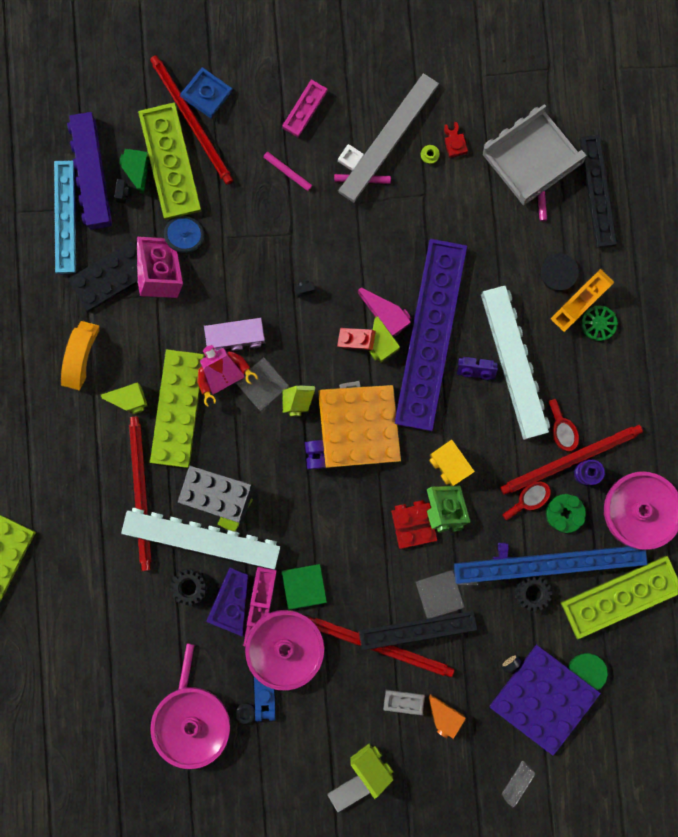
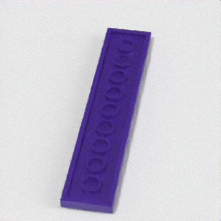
(430, 335)

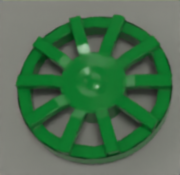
(599, 323)

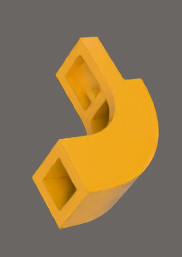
(582, 300)
(76, 355)

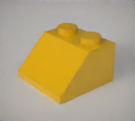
(451, 463)

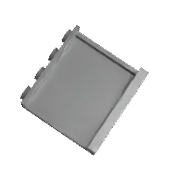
(532, 155)

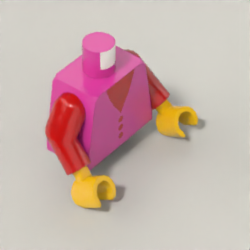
(221, 370)

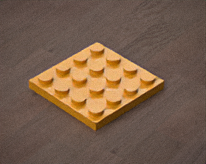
(359, 426)

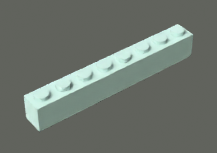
(514, 362)
(200, 539)

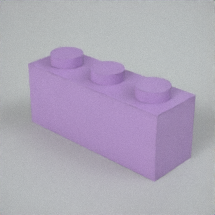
(235, 334)

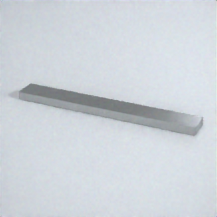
(388, 138)

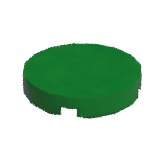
(590, 669)

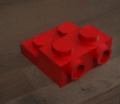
(413, 524)

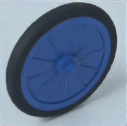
(183, 234)

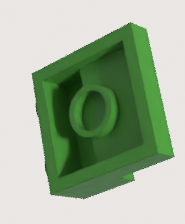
(447, 508)

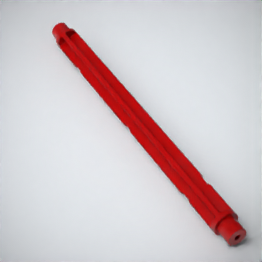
(191, 119)
(571, 459)
(139, 486)
(391, 651)

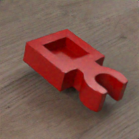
(455, 143)

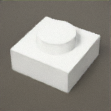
(350, 157)

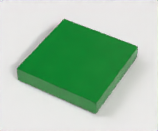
(304, 586)

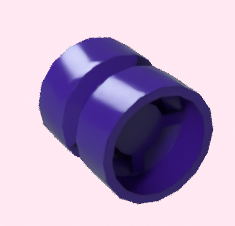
(312, 449)
(589, 472)

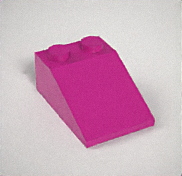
(157, 268)

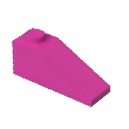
(389, 313)

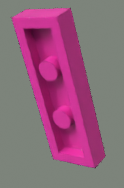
(304, 108)

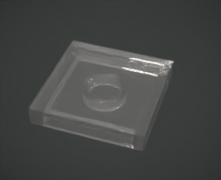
(267, 386)
(439, 594)
(518, 784)

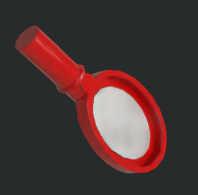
(564, 430)
(530, 498)

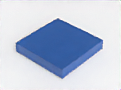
(206, 92)

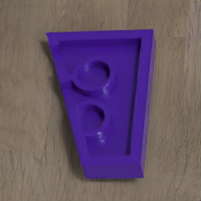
(230, 603)

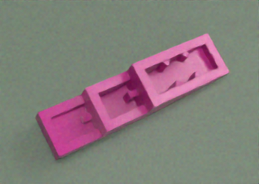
(261, 597)

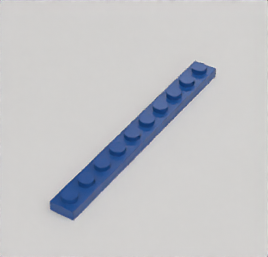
(548, 564)

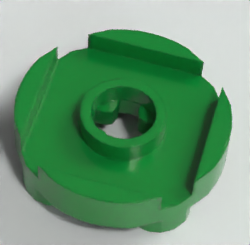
(559, 522)

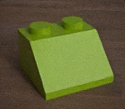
(372, 770)

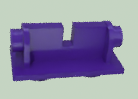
(486, 369)

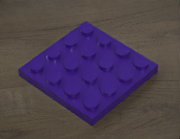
(544, 700)

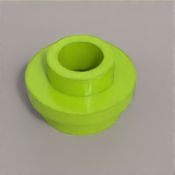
(430, 159)

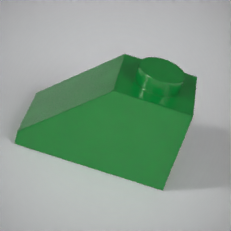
(136, 166)

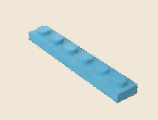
(65, 217)

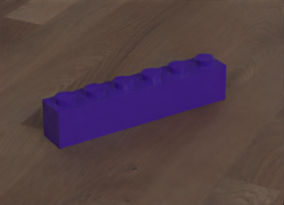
(90, 171)

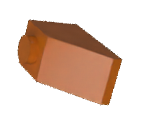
(445, 718)

